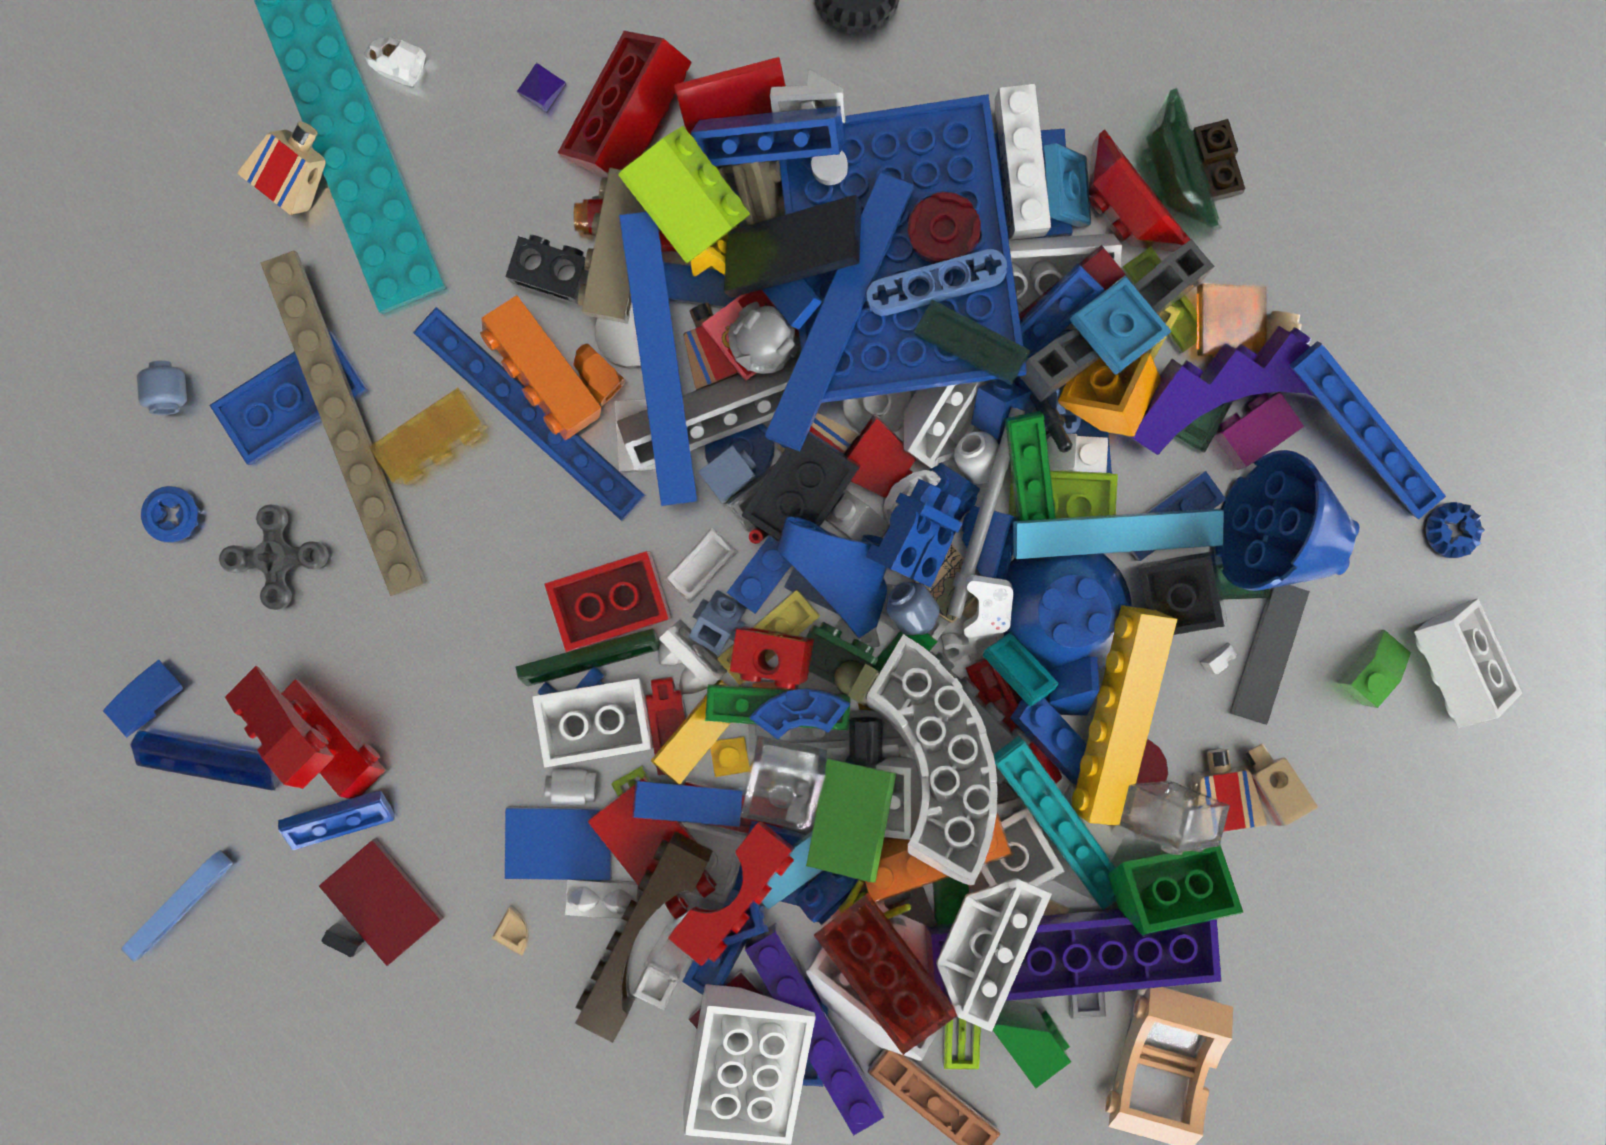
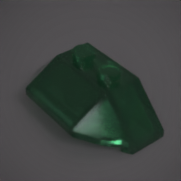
(1179, 164)

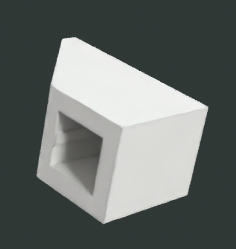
(855, 518)

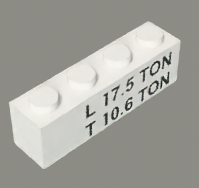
(1022, 162)

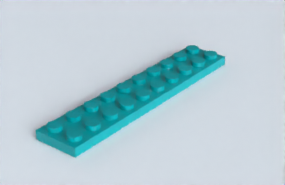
(355, 150)

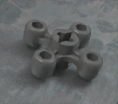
(271, 544)

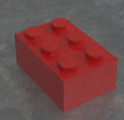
(607, 601)

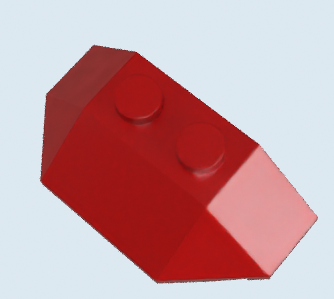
(1128, 200)

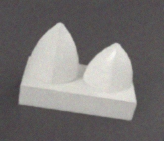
(700, 663)
(599, 898)

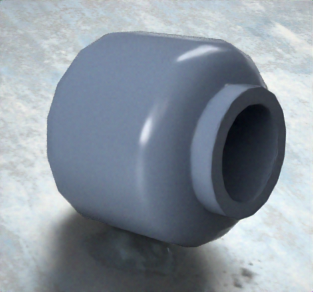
(161, 388)
(912, 608)

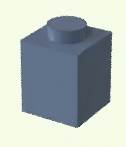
(728, 473)

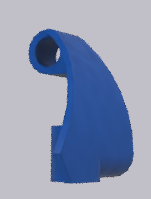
(838, 571)

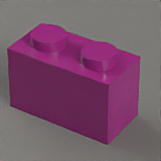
(1258, 430)

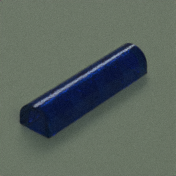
(202, 760)

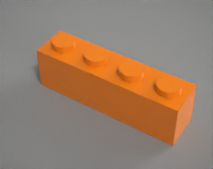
(540, 368)

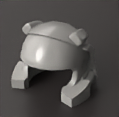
(762, 339)

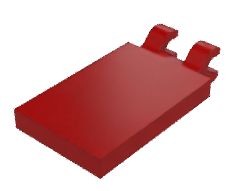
(637, 840)

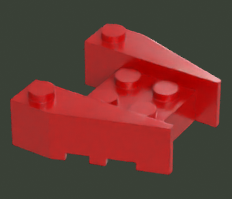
(303, 736)

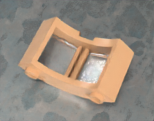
(1166, 1065)

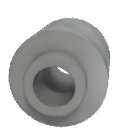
(571, 786)

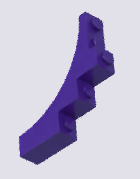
(1232, 374)

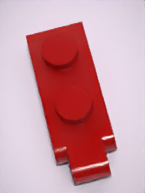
(664, 711)

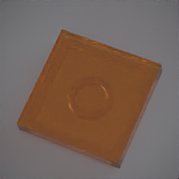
(1230, 316)

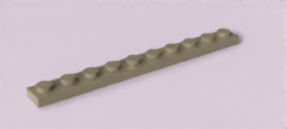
(343, 422)

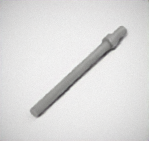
(982, 524)

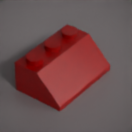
(730, 92)

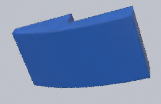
(141, 697)

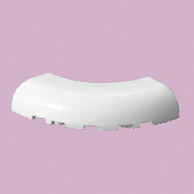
(950, 756)

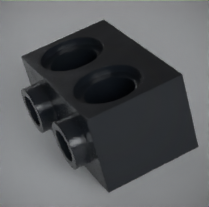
(545, 276)

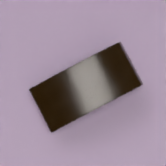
(1218, 154)

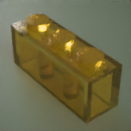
(429, 437)

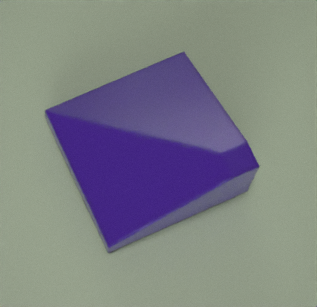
(541, 87)

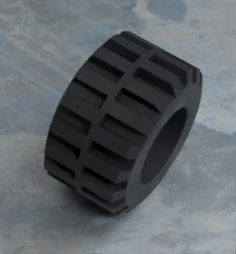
(856, 13)

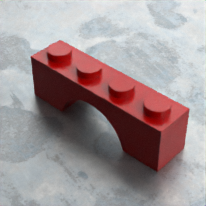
(702, 929)

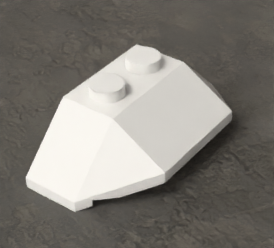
(938, 421)
(989, 947)
(845, 1002)

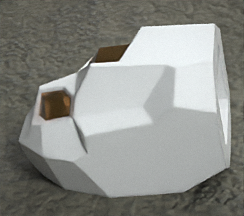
(395, 60)

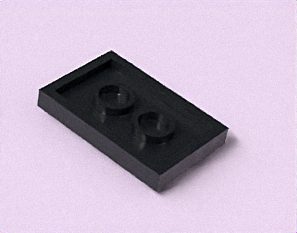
(801, 486)

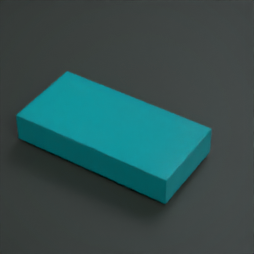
(1020, 669)

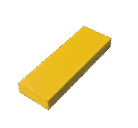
(689, 743)

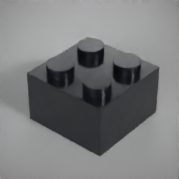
(1185, 590)

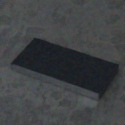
(793, 246)

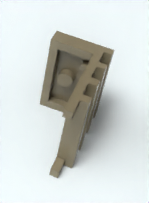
(758, 189)

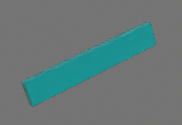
(1057, 819)

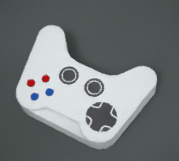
(993, 606)

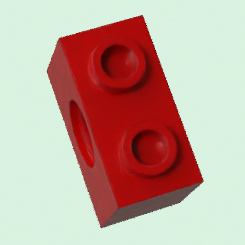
(792, 651)

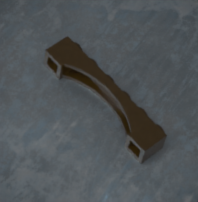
(609, 1002)

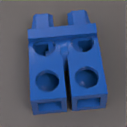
(919, 533)

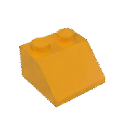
(1112, 400)

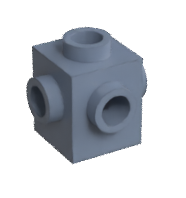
(720, 615)

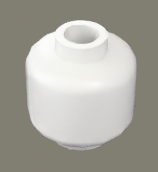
(976, 456)

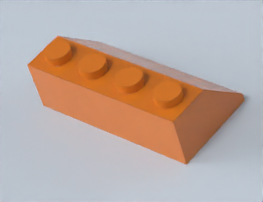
(902, 872)

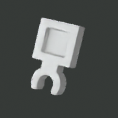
(959, 645)

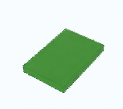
(851, 820)

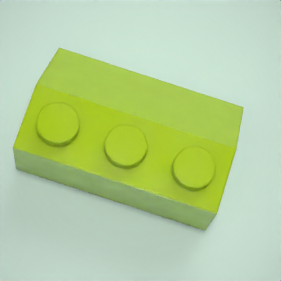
(684, 194)

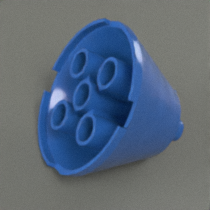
(1284, 525)
(1066, 606)

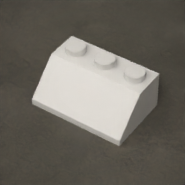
(1468, 664)
(592, 722)

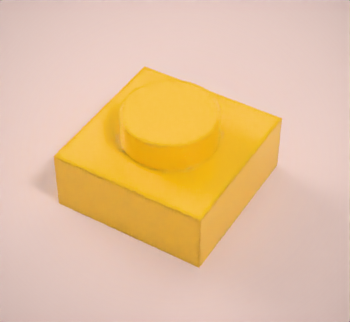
(730, 756)

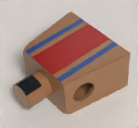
(704, 355)

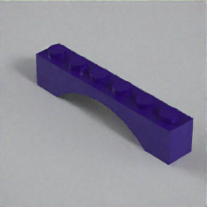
(827, 1052)

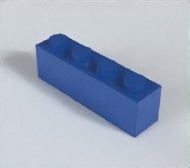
(771, 136)

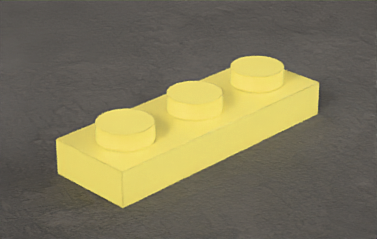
(788, 617)

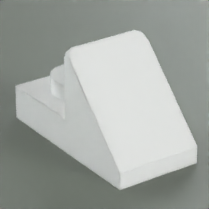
(817, 94)
(1086, 455)

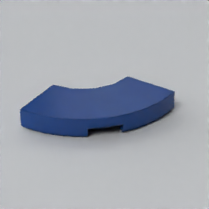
(798, 709)

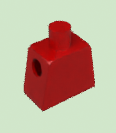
(880, 457)

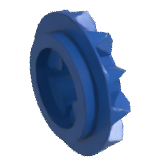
(154, 512)
(1440, 535)

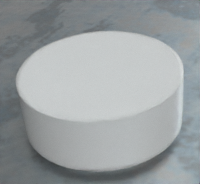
(830, 168)

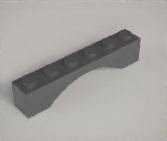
(1160, 288)

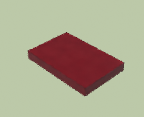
(380, 902)

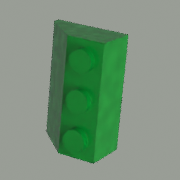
(1175, 890)
(1032, 1041)

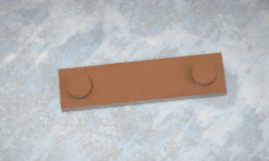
(932, 1100)

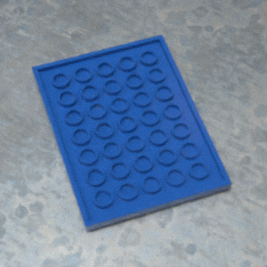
(936, 150)

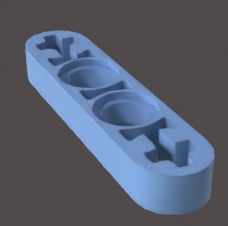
(938, 289)
(176, 906)

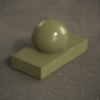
(855, 680)

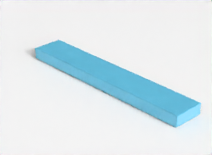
(1117, 533)

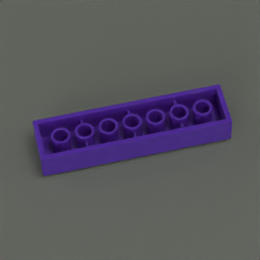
(1102, 955)

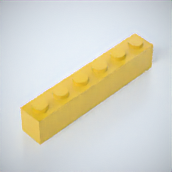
(1123, 713)

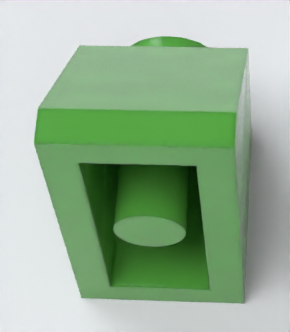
(1376, 670)

